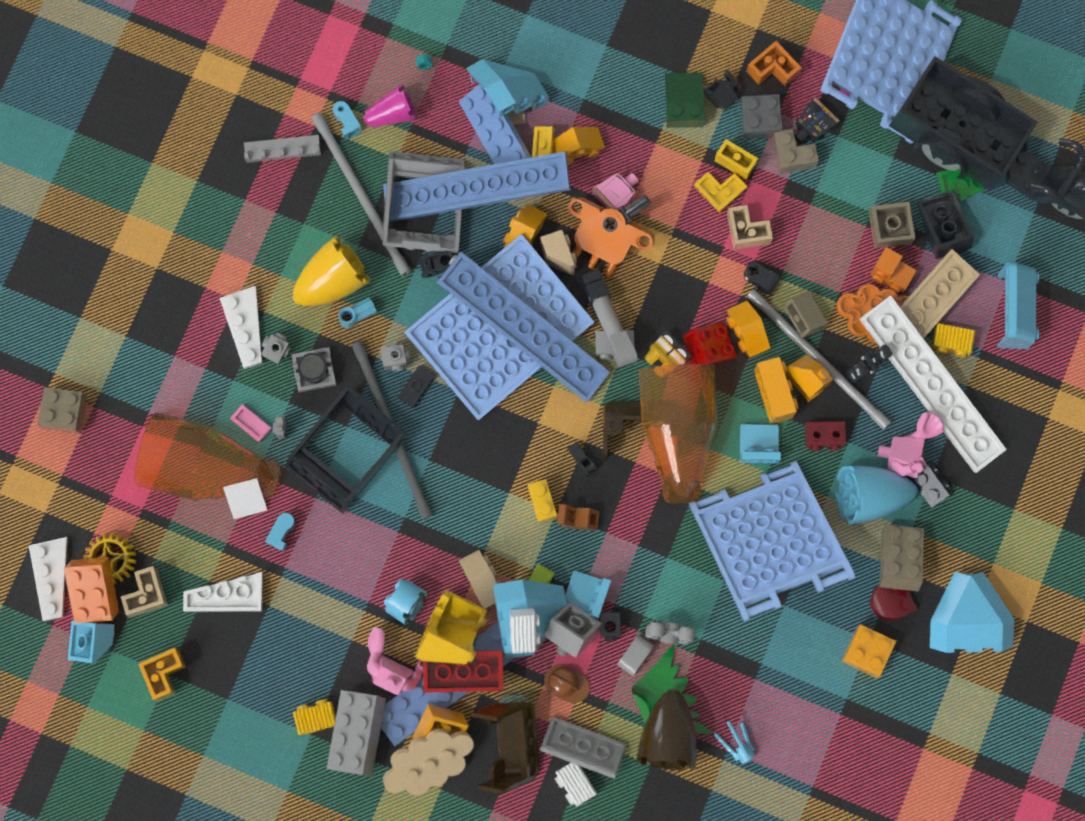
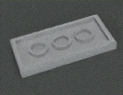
(583, 747)

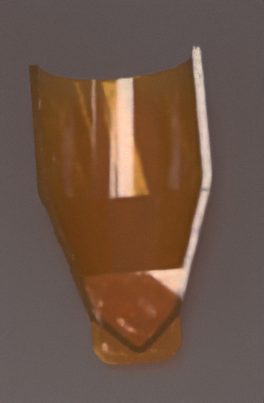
(680, 425)
(197, 460)

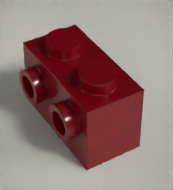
(825, 435)

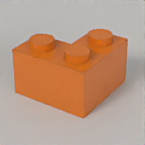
(774, 61)
(892, 271)

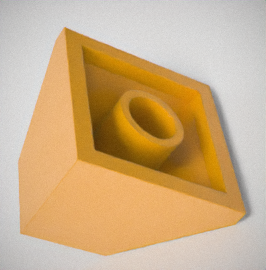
(809, 375)

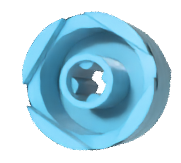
(405, 601)

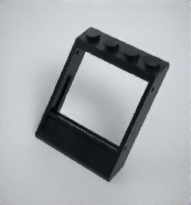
(320, 476)

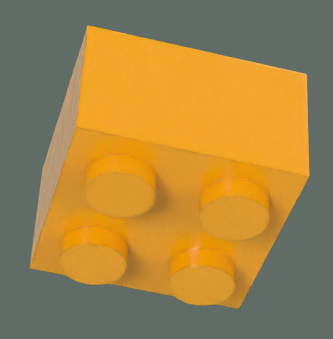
(868, 651)

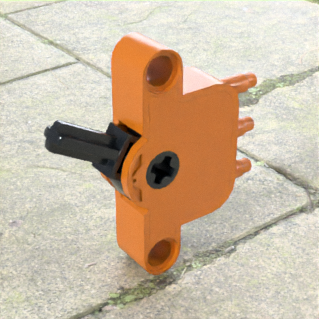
(607, 241)

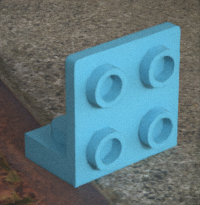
(759, 444)
(587, 593)

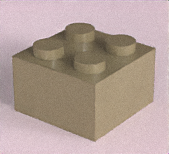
(891, 225)
(62, 410)

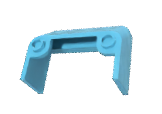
(1019, 306)

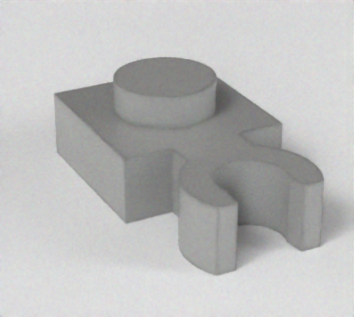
(279, 427)

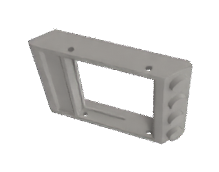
(417, 166)

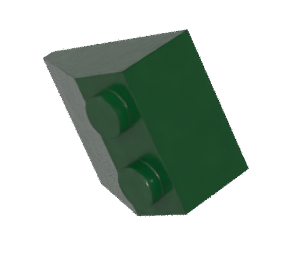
(684, 100)

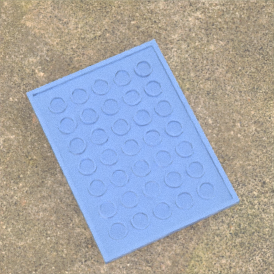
(473, 355)

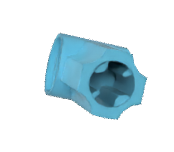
(358, 311)

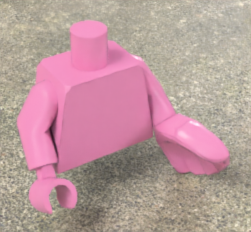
(907, 451)
(387, 672)

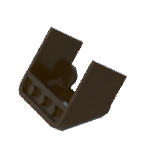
(613, 416)
(516, 743)

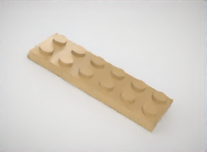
(938, 292)

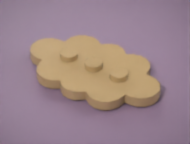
(428, 762)

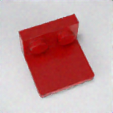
(709, 344)

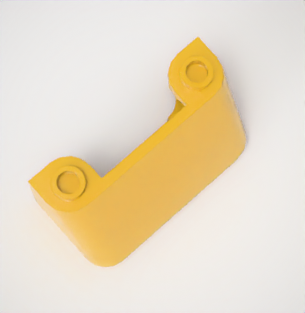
(451, 631)

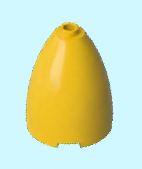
(330, 275)

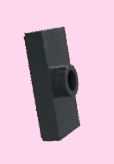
(416, 386)

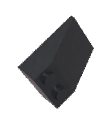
(945, 224)

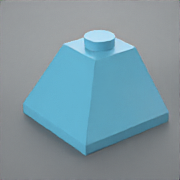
(89, 641)

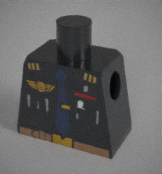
(815, 122)

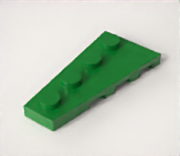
(962, 188)

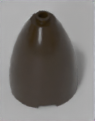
(669, 735)

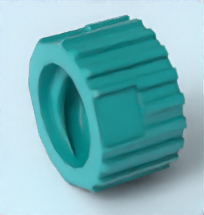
(424, 62)

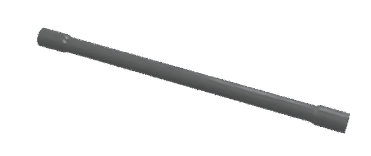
(421, 502)

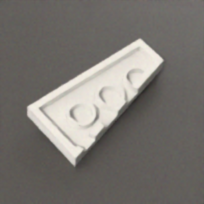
(243, 320)
(48, 568)
(227, 596)

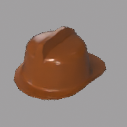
(566, 683)

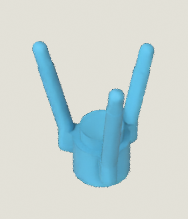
(744, 751)

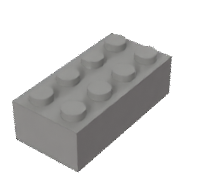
(356, 733)

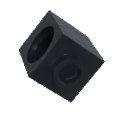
(610, 617)

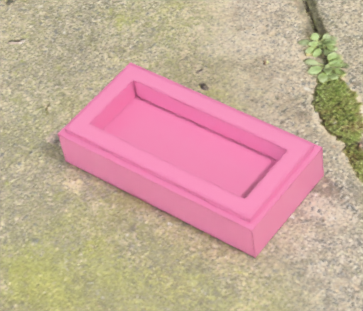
(251, 423)

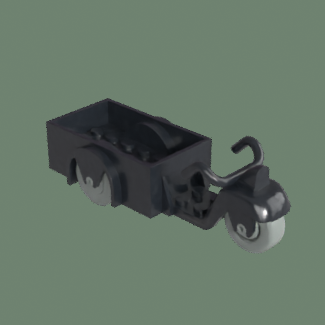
(975, 121)

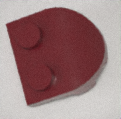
(891, 603)

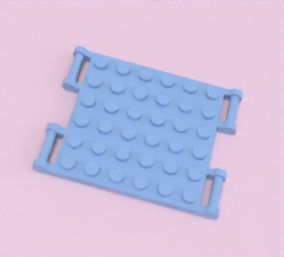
(886, 53)
(770, 540)

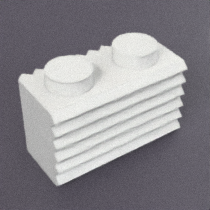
(523, 630)
(575, 783)

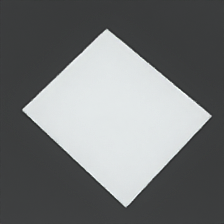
(245, 498)

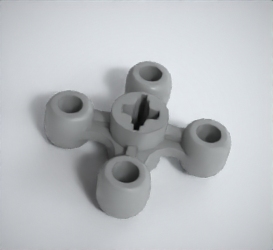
(670, 633)

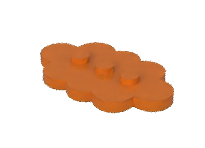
(857, 305)

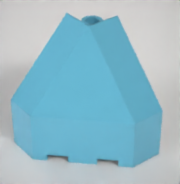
(508, 87)
(526, 594)
(971, 617)

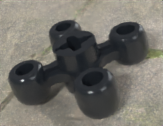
(869, 363)

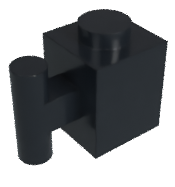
(721, 91)

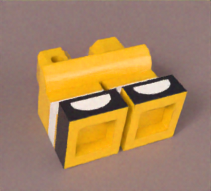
(665, 345)

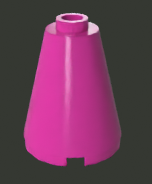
(391, 109)

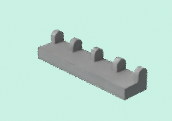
(282, 148)

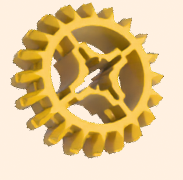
(118, 557)

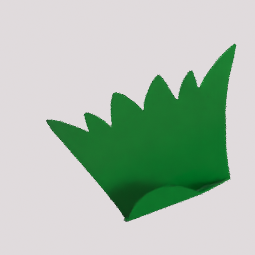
(657, 683)

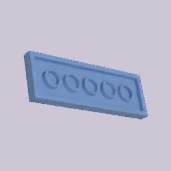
(495, 133)

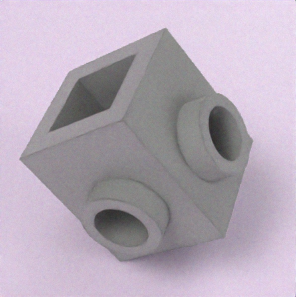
(272, 354)
(388, 354)

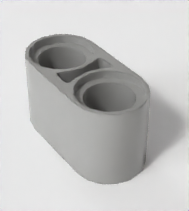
(635, 655)

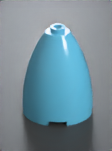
(871, 493)

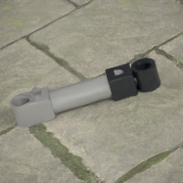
(599, 299)

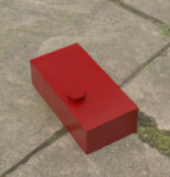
(480, 675)

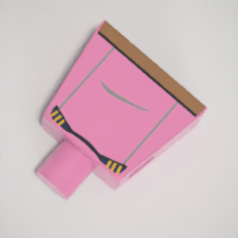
(616, 191)

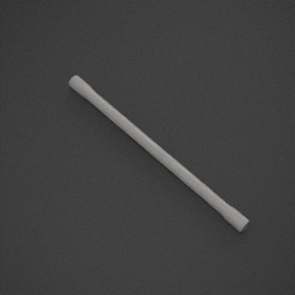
(323, 128)
(875, 414)

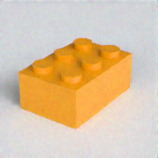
(775, 390)

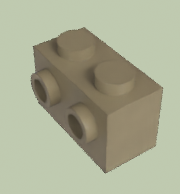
(805, 314)

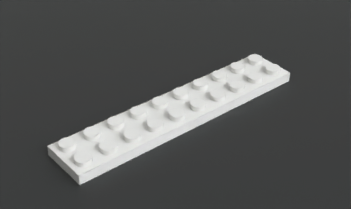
(933, 384)

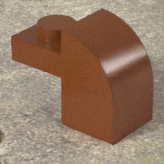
(578, 518)

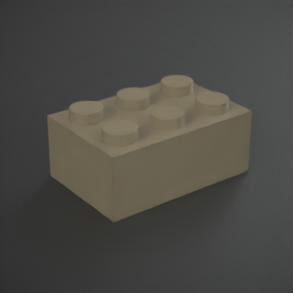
(901, 557)

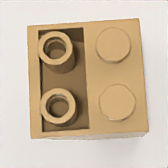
(557, 252)

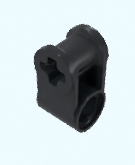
(434, 264)
(763, 278)

